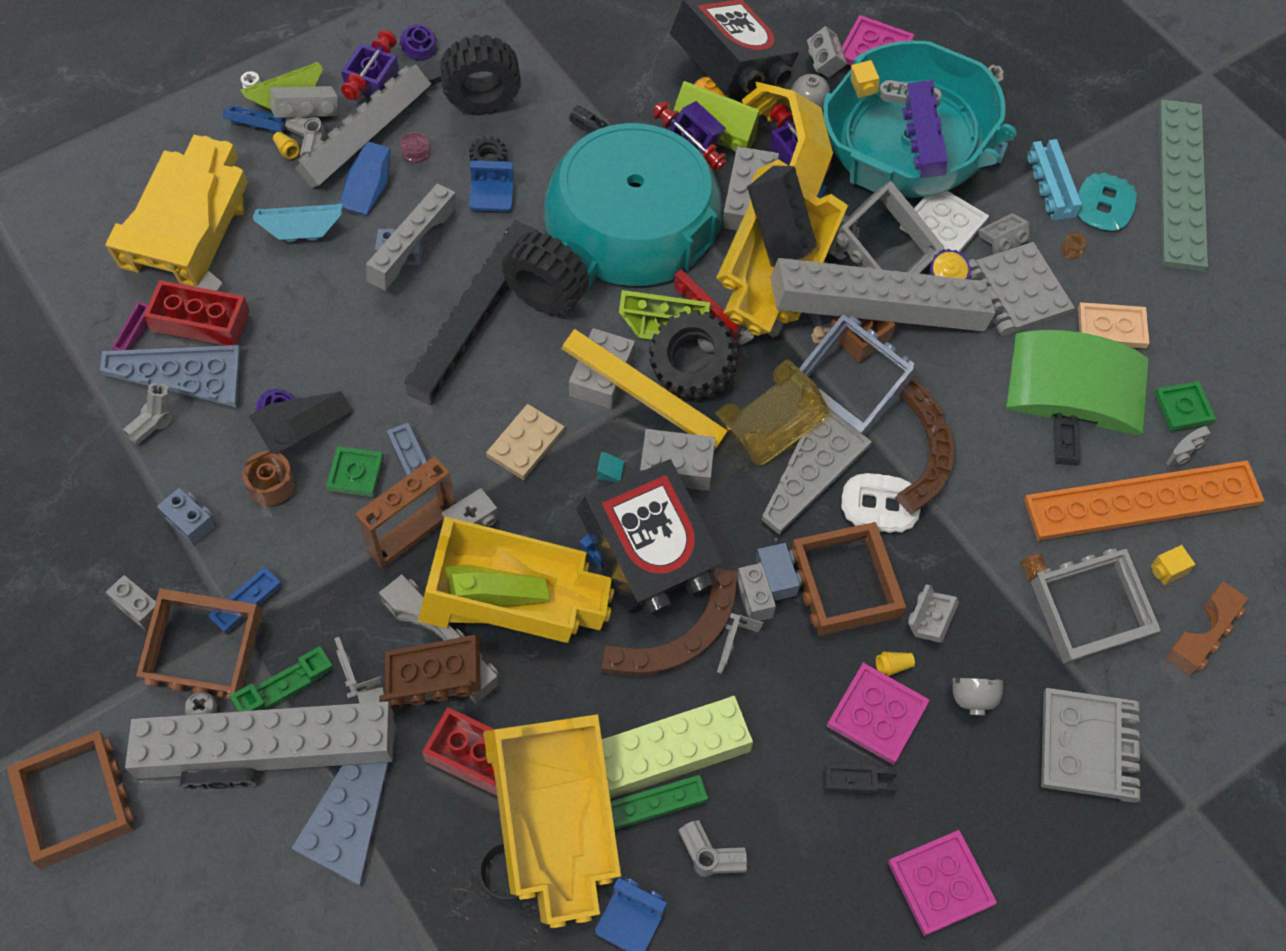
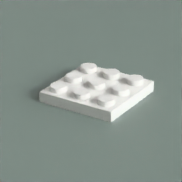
(951, 219)

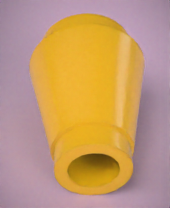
(286, 145)
(894, 662)

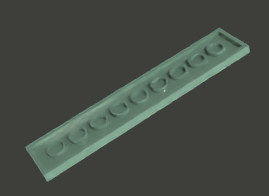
(1182, 186)

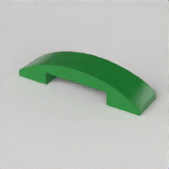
(284, 684)

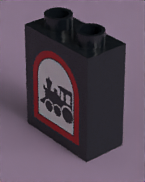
(734, 44)
(650, 538)

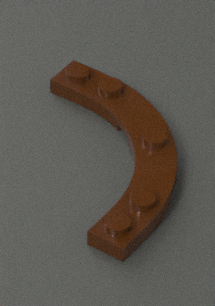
(940, 448)
(687, 647)

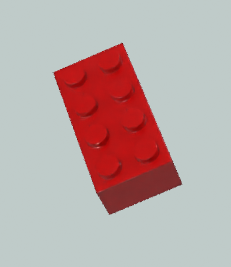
(197, 313)
(461, 750)

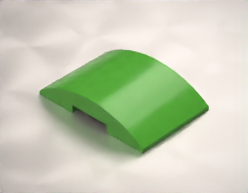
(1078, 378)

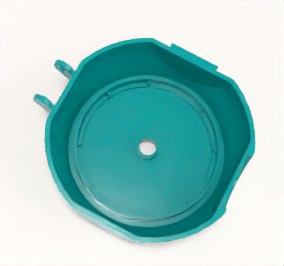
(872, 132)
(634, 231)

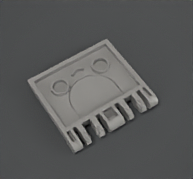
(1021, 288)
(1087, 744)

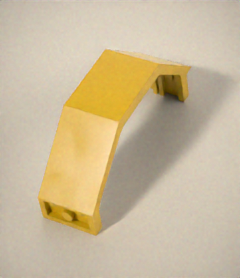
(813, 146)

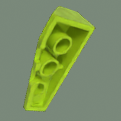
(495, 586)

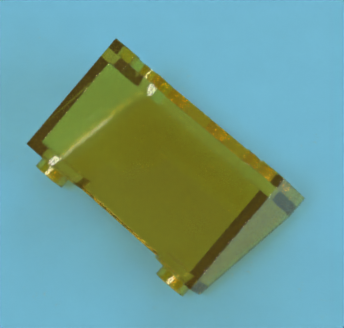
(777, 415)

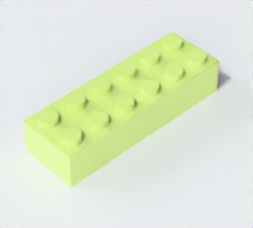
(675, 746)

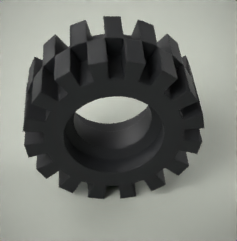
(488, 146)

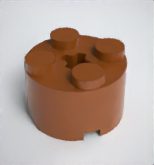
(268, 478)

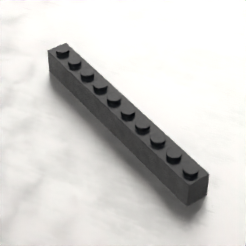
(464, 322)

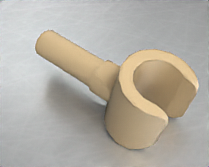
(819, 334)

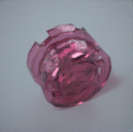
(414, 147)

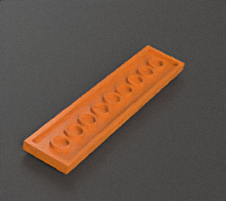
(1143, 500)

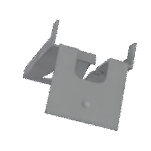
(752, 624)
(351, 682)

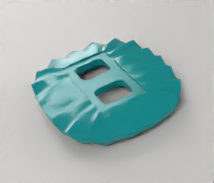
(1121, 206)

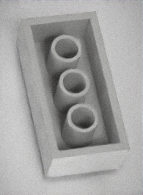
(744, 169)

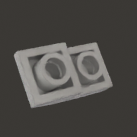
(1186, 447)

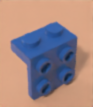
(491, 186)
(631, 916)

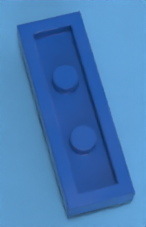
(254, 118)
(254, 591)

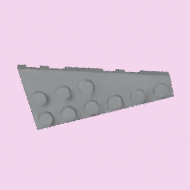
(813, 467)

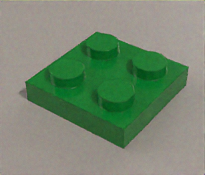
(1184, 406)
(355, 471)

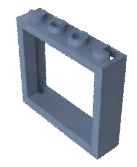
(886, 349)

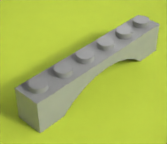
(389, 259)
(405, 603)

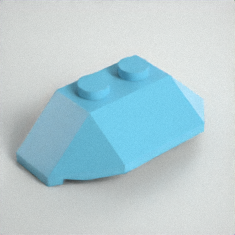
(298, 222)

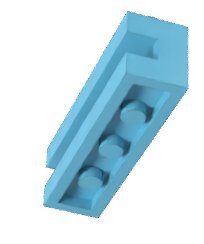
(1054, 180)

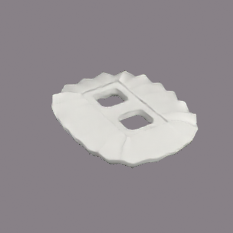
(881, 488)

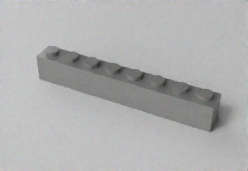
(362, 126)

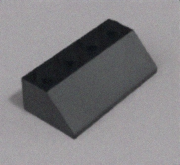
(782, 214)

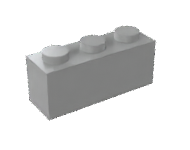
(303, 101)

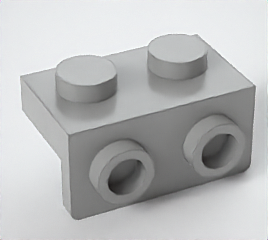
(932, 614)

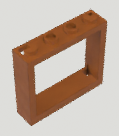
(398, 497)
(870, 531)
(156, 630)
(27, 812)

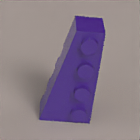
(925, 130)

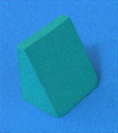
(610, 468)

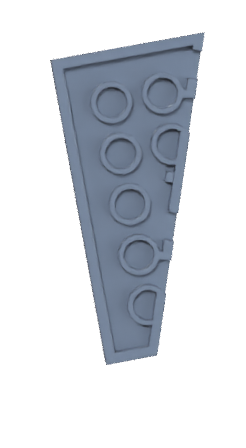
(192, 371)
(345, 820)

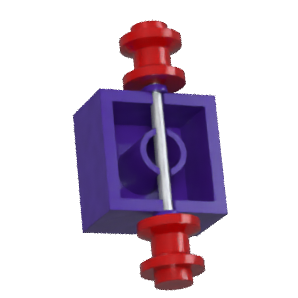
(370, 67)
(695, 126)
(785, 137)

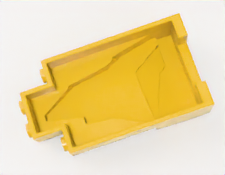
(182, 212)
(748, 266)
(574, 593)
(555, 815)

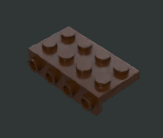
(432, 671)

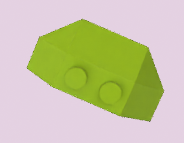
(302, 77)
(648, 311)

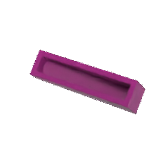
(132, 329)

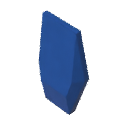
(366, 179)

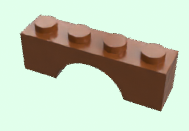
(1191, 649)

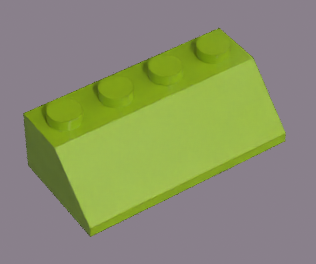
(737, 118)

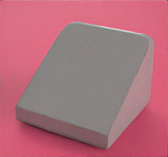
(210, 282)

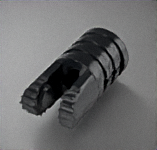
(586, 119)

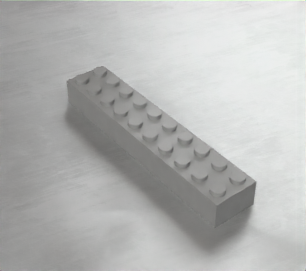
(881, 295)
(261, 739)

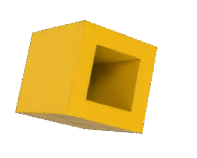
(865, 79)
(1172, 565)

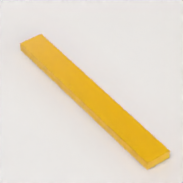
(641, 387)

